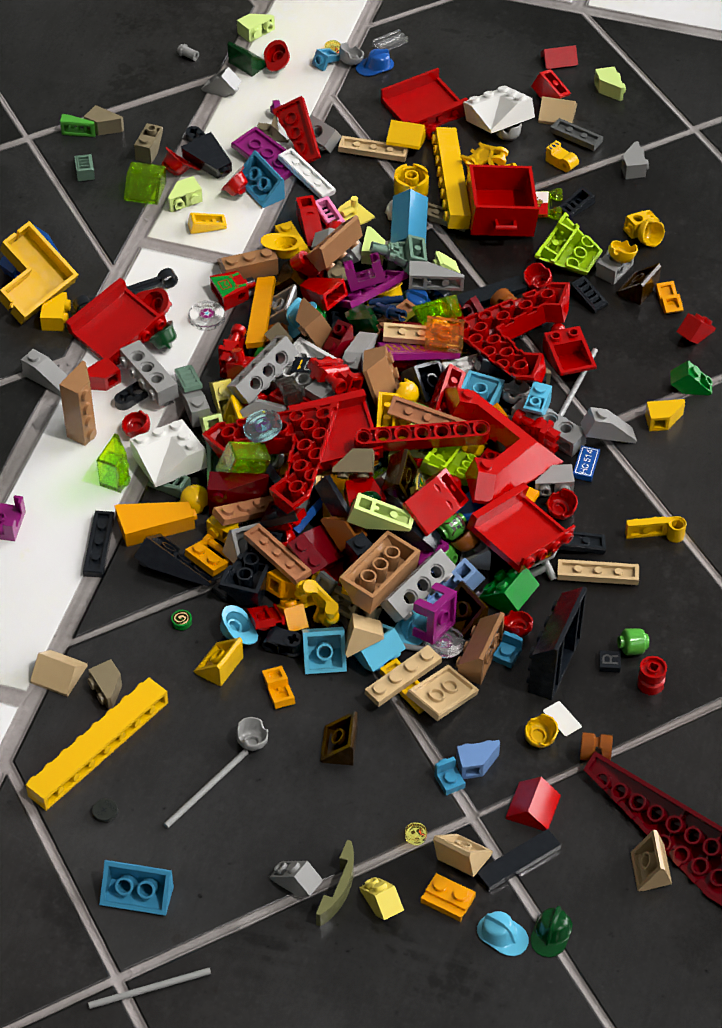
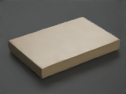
(442, 692)

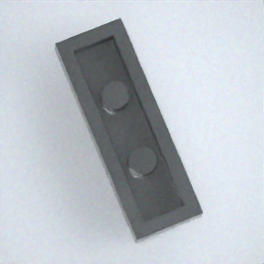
(576, 134)

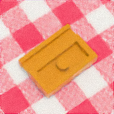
(448, 897)

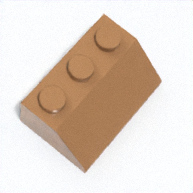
(336, 244)
(251, 264)
(312, 324)
(380, 372)
(481, 647)

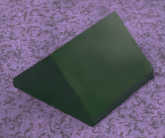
(245, 59)

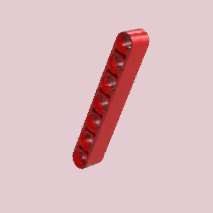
(429, 430)

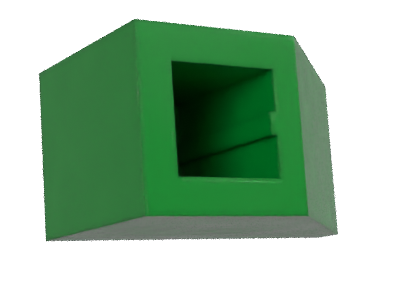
(690, 380)

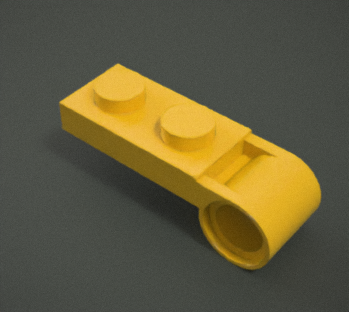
(672, 527)

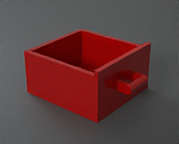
(502, 200)

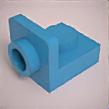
(323, 57)
(508, 649)
(448, 776)

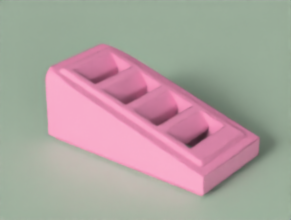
(326, 202)

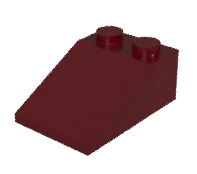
(235, 487)
(316, 550)

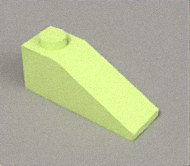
(378, 515)

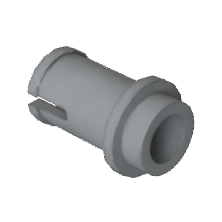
(184, 50)

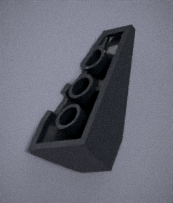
(164, 556)
(247, 576)

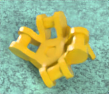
(484, 154)
(310, 594)

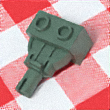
(402, 252)

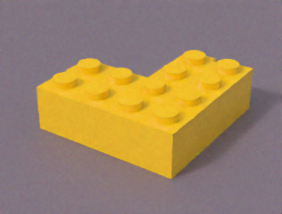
(41, 269)

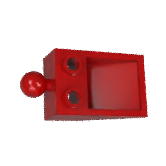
(567, 350)
(436, 501)

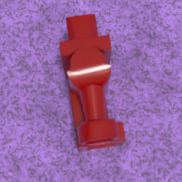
(235, 340)
(336, 374)
(538, 429)

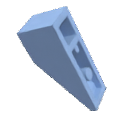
(464, 571)

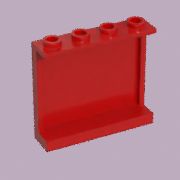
(423, 100)
(114, 322)
(350, 417)
(518, 529)

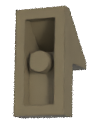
(274, 130)

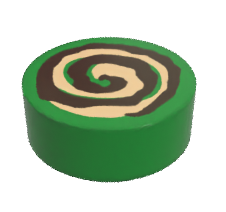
(181, 619)

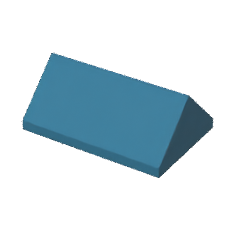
(263, 181)
(409, 215)
(136, 887)

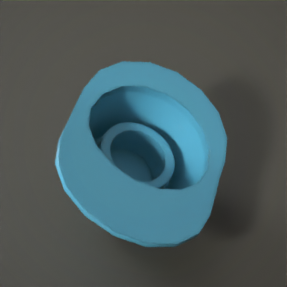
(291, 314)
(237, 624)
(404, 628)
(502, 933)

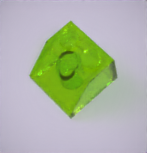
(145, 183)
(445, 307)
(244, 458)
(113, 466)

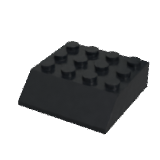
(556, 643)

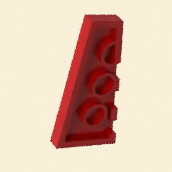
(298, 127)

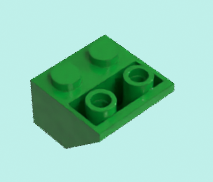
(509, 590)

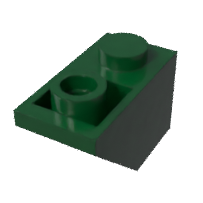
(362, 319)

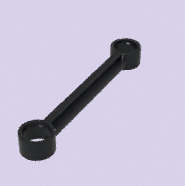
(138, 287)

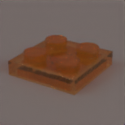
(444, 334)

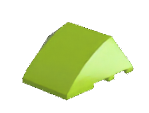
(569, 248)
(451, 458)

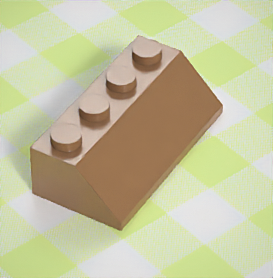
(78, 405)
(379, 571)

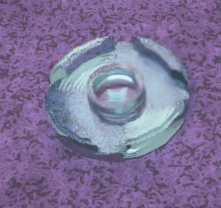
(262, 426)

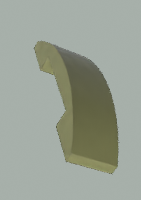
(330, 905)

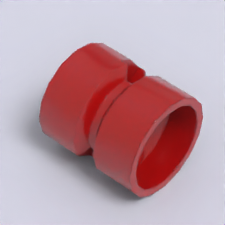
(652, 675)

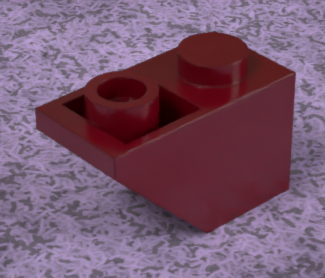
(339, 339)

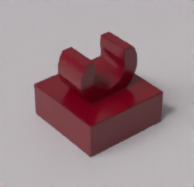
(472, 305)

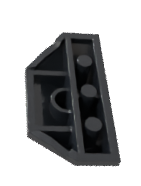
(414, 537)

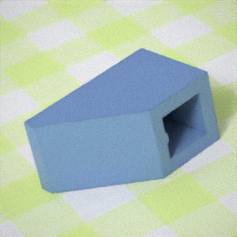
(476, 758)

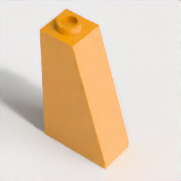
(149, 519)

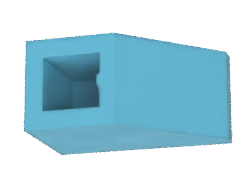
(538, 398)

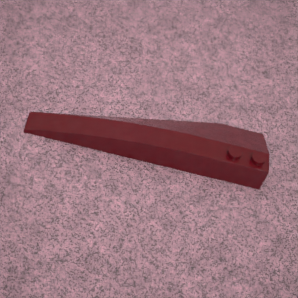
(688, 837)

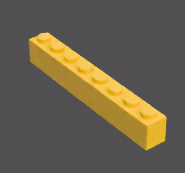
(451, 178)
(96, 743)

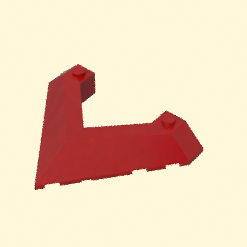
(494, 328)
(302, 436)
(519, 463)

